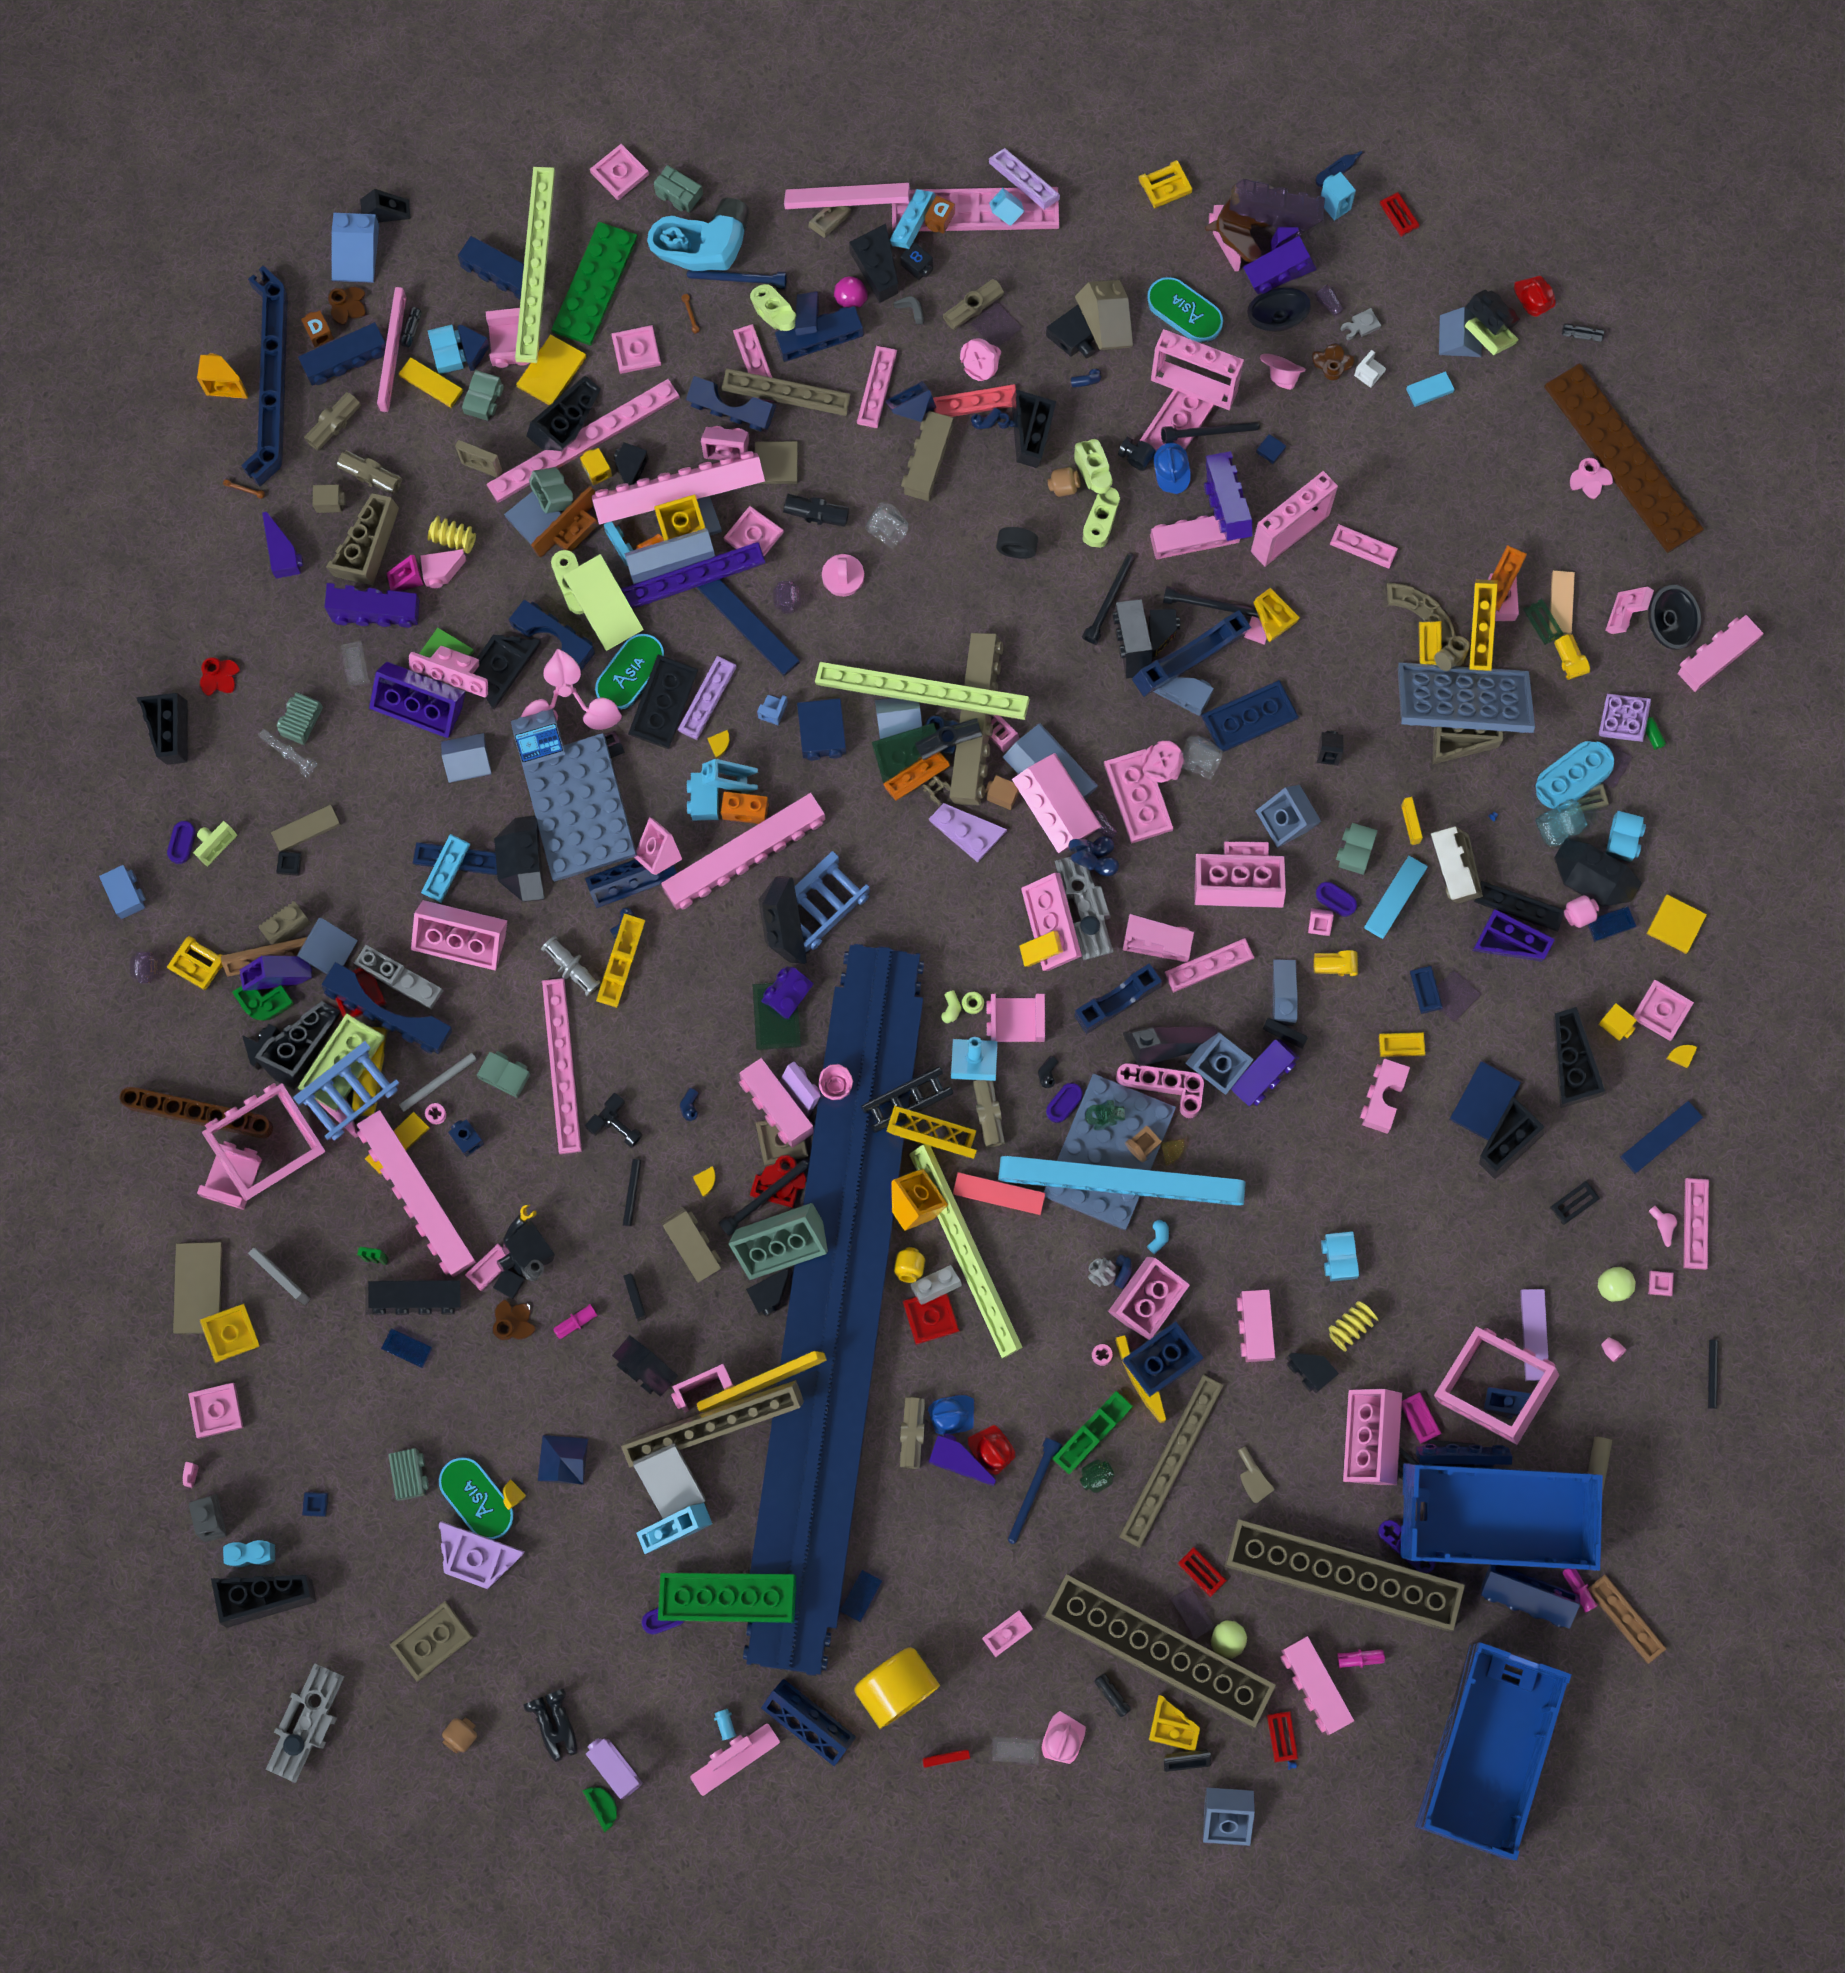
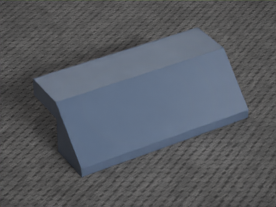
(669, 555)
(1040, 744)

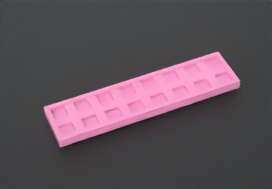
(975, 213)

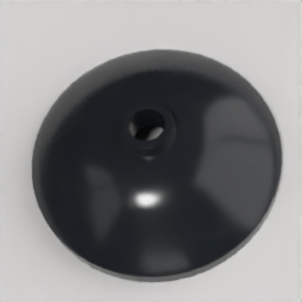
(1279, 309)
(1674, 617)

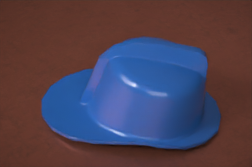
(1172, 468)
(952, 1414)

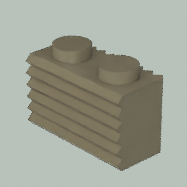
(284, 924)

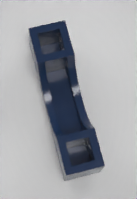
(706, 394)
(531, 620)
(1121, 998)

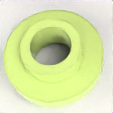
(973, 996)

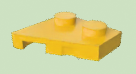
(1274, 614)
(1173, 1727)

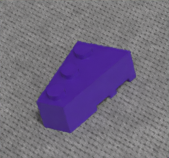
(1280, 266)
(1512, 939)
(1265, 1073)

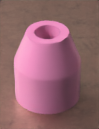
(1613, 1349)

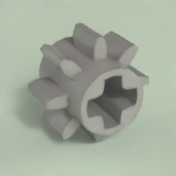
(1102, 1272)

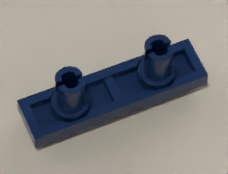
(1464, 1455)

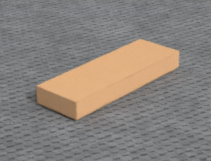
(1562, 600)

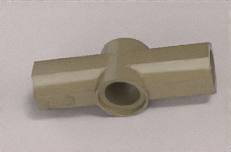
(963, 311)
(332, 420)
(369, 472)
(989, 1113)
(912, 1433)

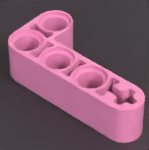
(1159, 1084)

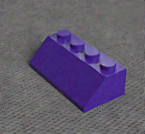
(416, 699)

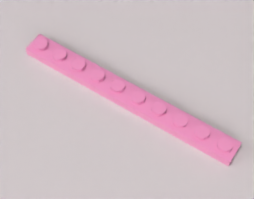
(587, 439)

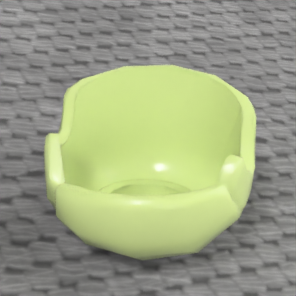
(1616, 1284)
(1228, 1639)

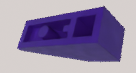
(282, 553)
(955, 1458)

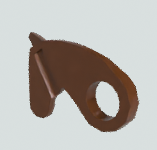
(1236, 232)

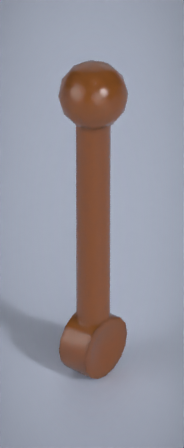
(686, 298)
(260, 494)

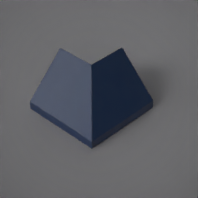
(912, 402)
(563, 1459)

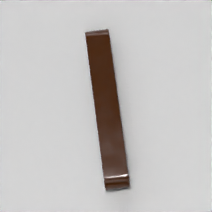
(186, 1109)

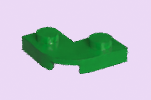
(263, 1007)

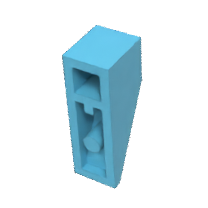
(674, 1527)

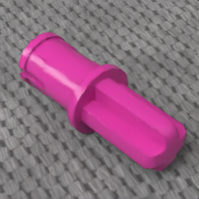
(575, 1321)
(1579, 1587)
(1361, 1658)

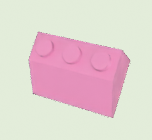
(1148, 1297)

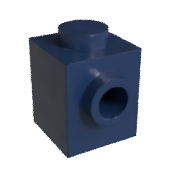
(465, 1137)

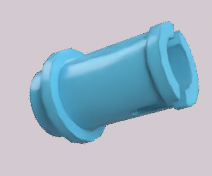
(725, 1724)

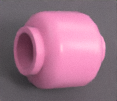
(1581, 911)

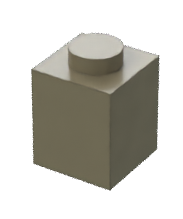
(328, 498)

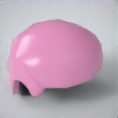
(835, 1082)

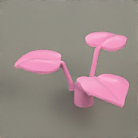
(562, 673)

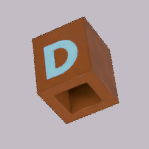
(939, 215)
(317, 328)

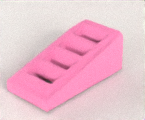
(1007, 741)

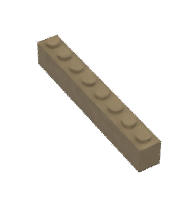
(971, 755)
(716, 1421)

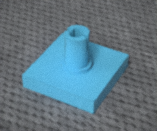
(974, 1059)

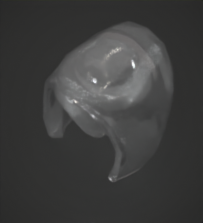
(890, 522)
(1203, 753)

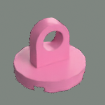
(980, 359)
(843, 575)
(1162, 762)

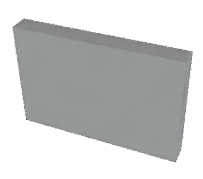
(279, 1276)
(669, 1480)

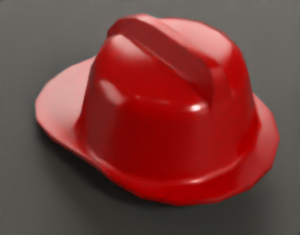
(1535, 295)
(991, 1449)

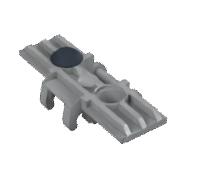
(1091, 906)
(311, 1727)

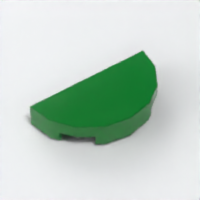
(602, 1805)

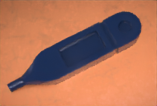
(1341, 165)

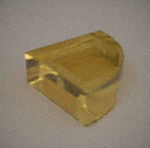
(1172, 1151)

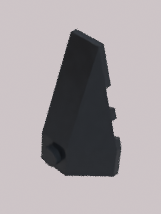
(294, 1050)

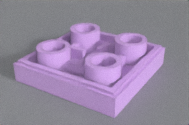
(1625, 717)
(800, 1088)

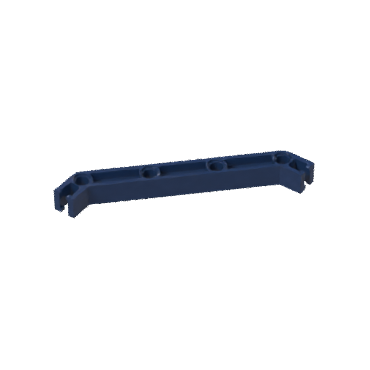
(271, 378)

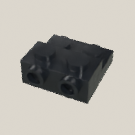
(1492, 311)

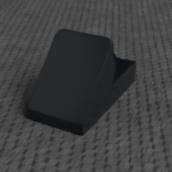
(253, 1047)

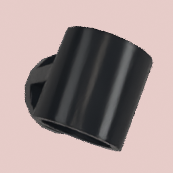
(1139, 454)

